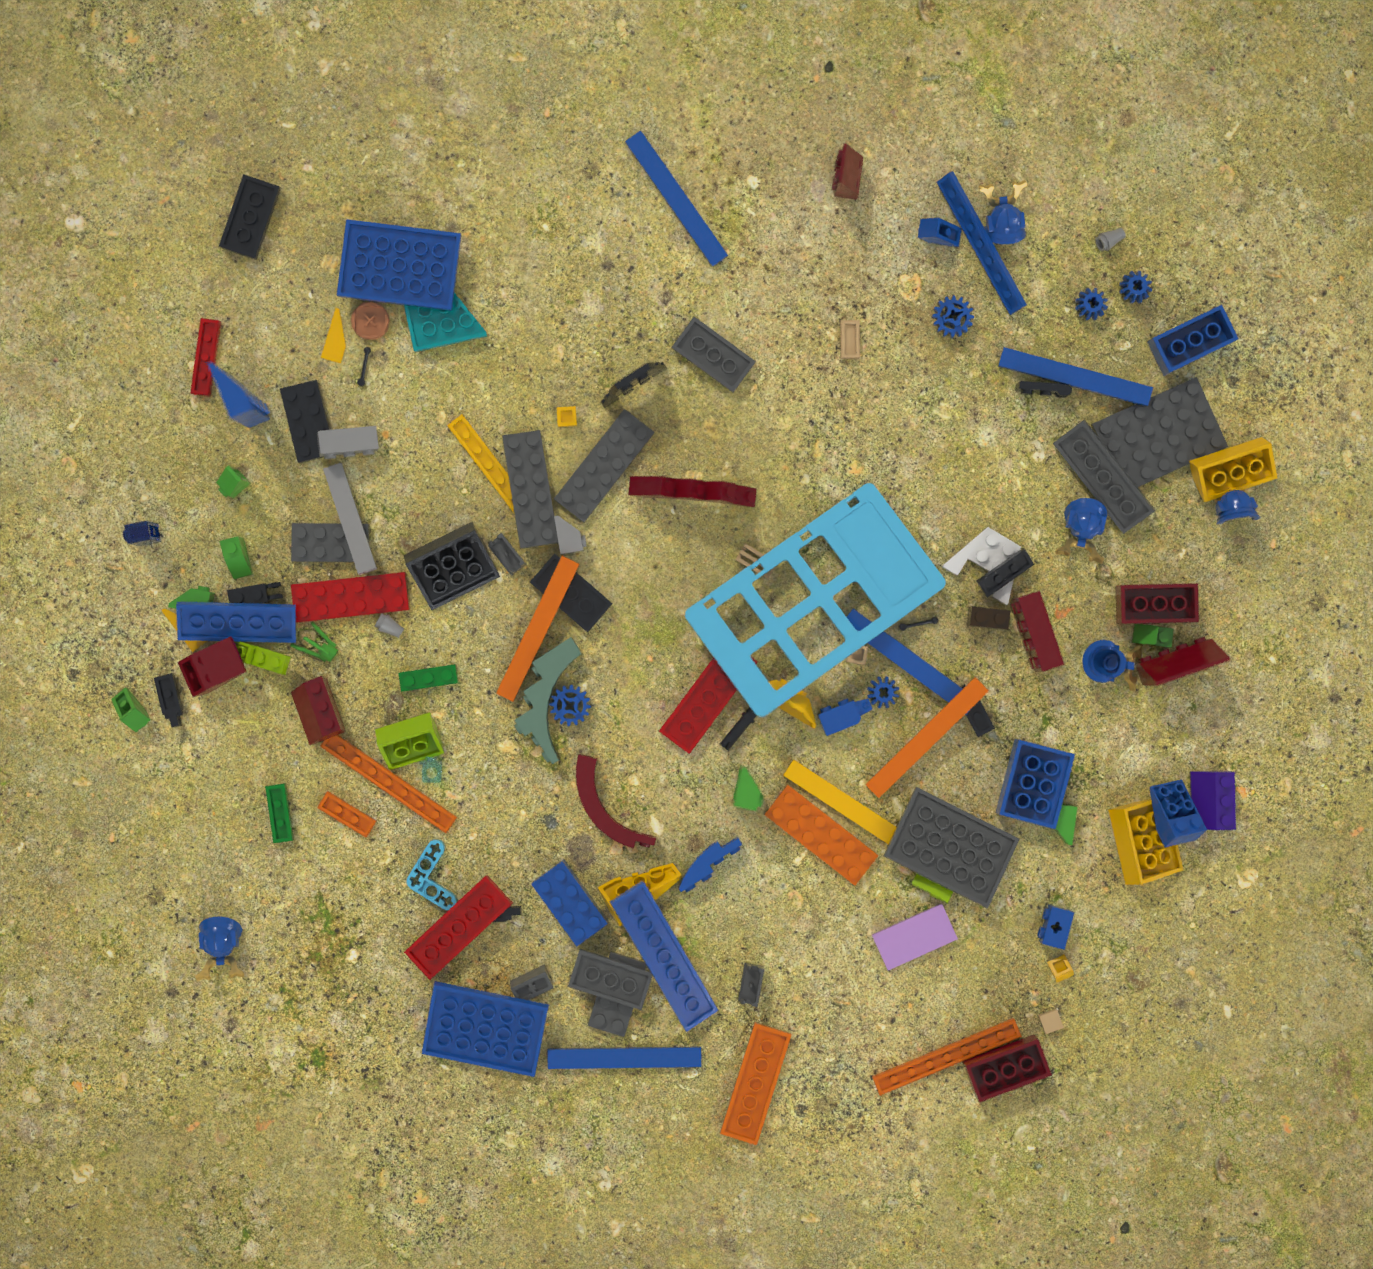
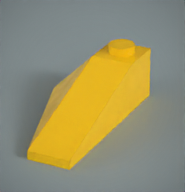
(657, 881)

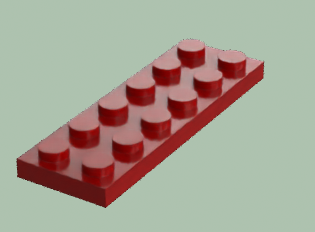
(350, 597)
(699, 707)
(458, 927)

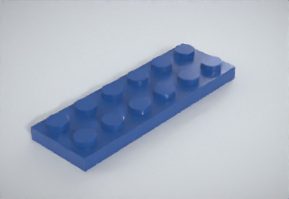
(240, 620)

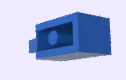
(842, 716)

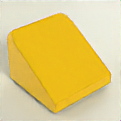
(1060, 968)

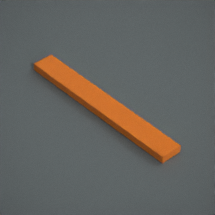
(537, 628)
(927, 737)
(389, 782)
(946, 1056)

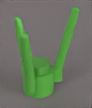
(327, 652)

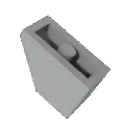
(569, 537)

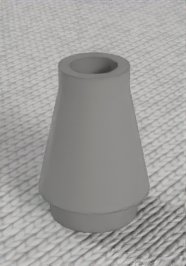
(1107, 240)
(388, 625)

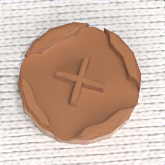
(370, 320)

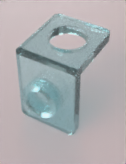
(431, 762)

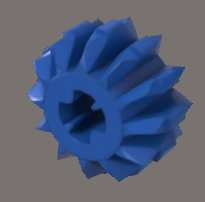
(1142, 289)
(1096, 300)
(890, 692)

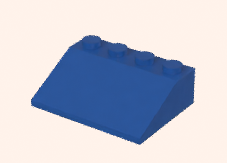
(238, 400)
(1035, 783)

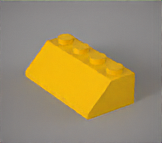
(1233, 469)

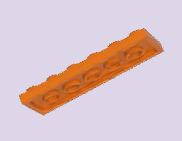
(821, 834)
(755, 1083)

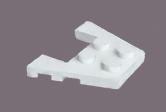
(986, 551)

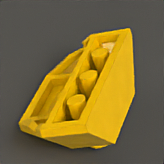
(797, 706)

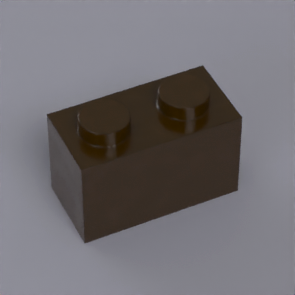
(988, 618)

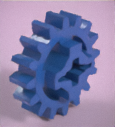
(950, 308)
(560, 713)

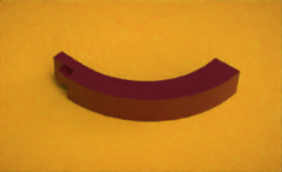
(595, 810)

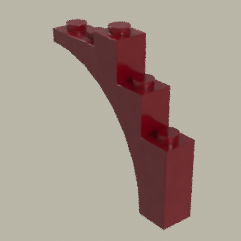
(692, 489)

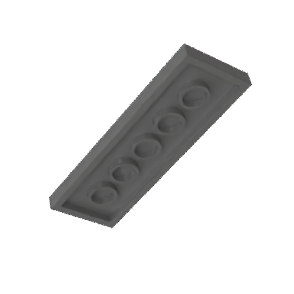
(604, 465)
(1104, 476)
(530, 489)

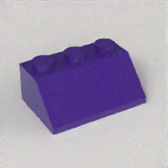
(1214, 798)

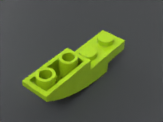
(263, 657)

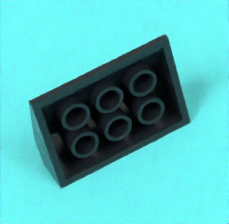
(451, 566)

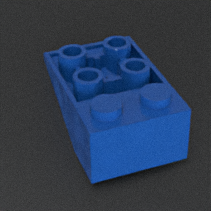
(1175, 814)

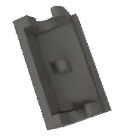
(506, 554)
(531, 983)
(751, 984)

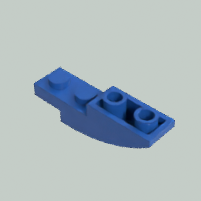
(701, 866)

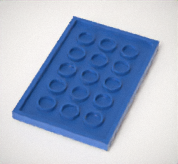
(399, 265)
(484, 1029)

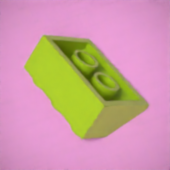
(409, 741)

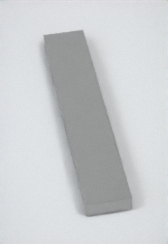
(350, 519)

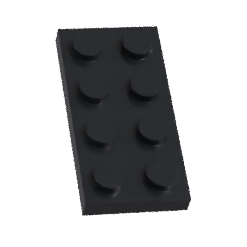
(249, 217)
(305, 418)
(581, 600)

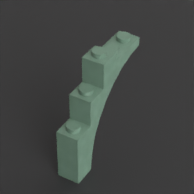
(550, 668)

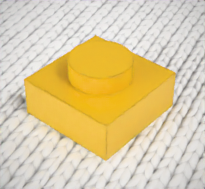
(566, 416)

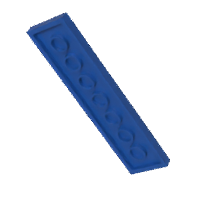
(664, 956)

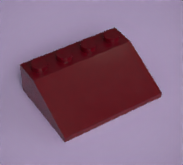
(1180, 662)

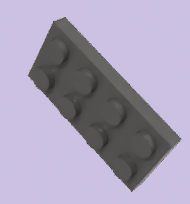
(713, 354)
(320, 542)
(610, 979)
(609, 1014)

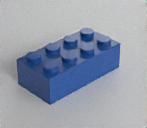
(1192, 340)
(570, 902)

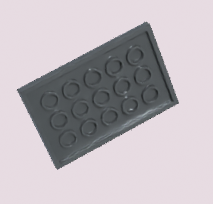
(1164, 434)
(951, 847)

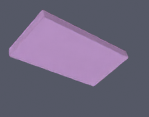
(914, 936)

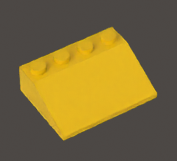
(1140, 846)

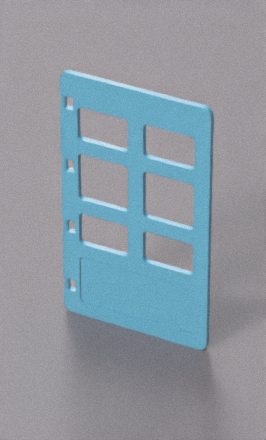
(876, 555)

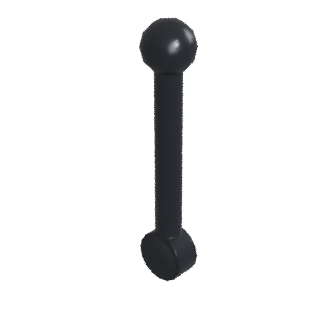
(361, 382)
(902, 626)

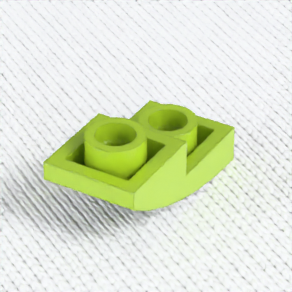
(935, 890)

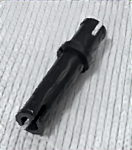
(742, 724)

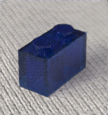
(141, 533)

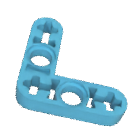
(425, 881)

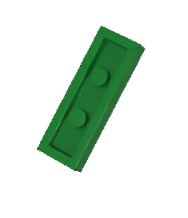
(428, 677)
(279, 813)

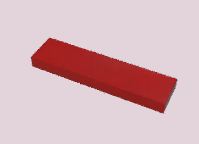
(205, 353)

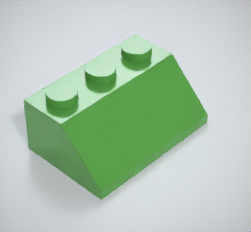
(747, 793)

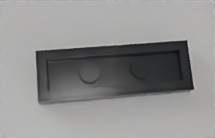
(1005, 572)

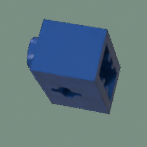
(1058, 936)

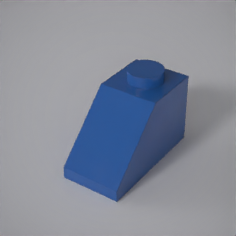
(939, 232)

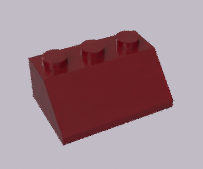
(317, 710)

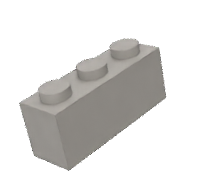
(347, 442)

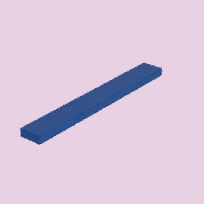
(676, 198)
(981, 243)
(1075, 376)
(908, 660)
(624, 1057)

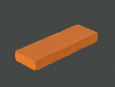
(347, 814)

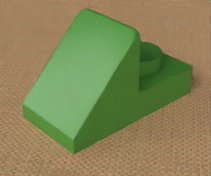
(1152, 635)

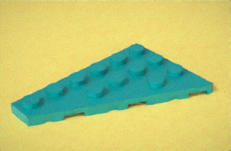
(439, 328)

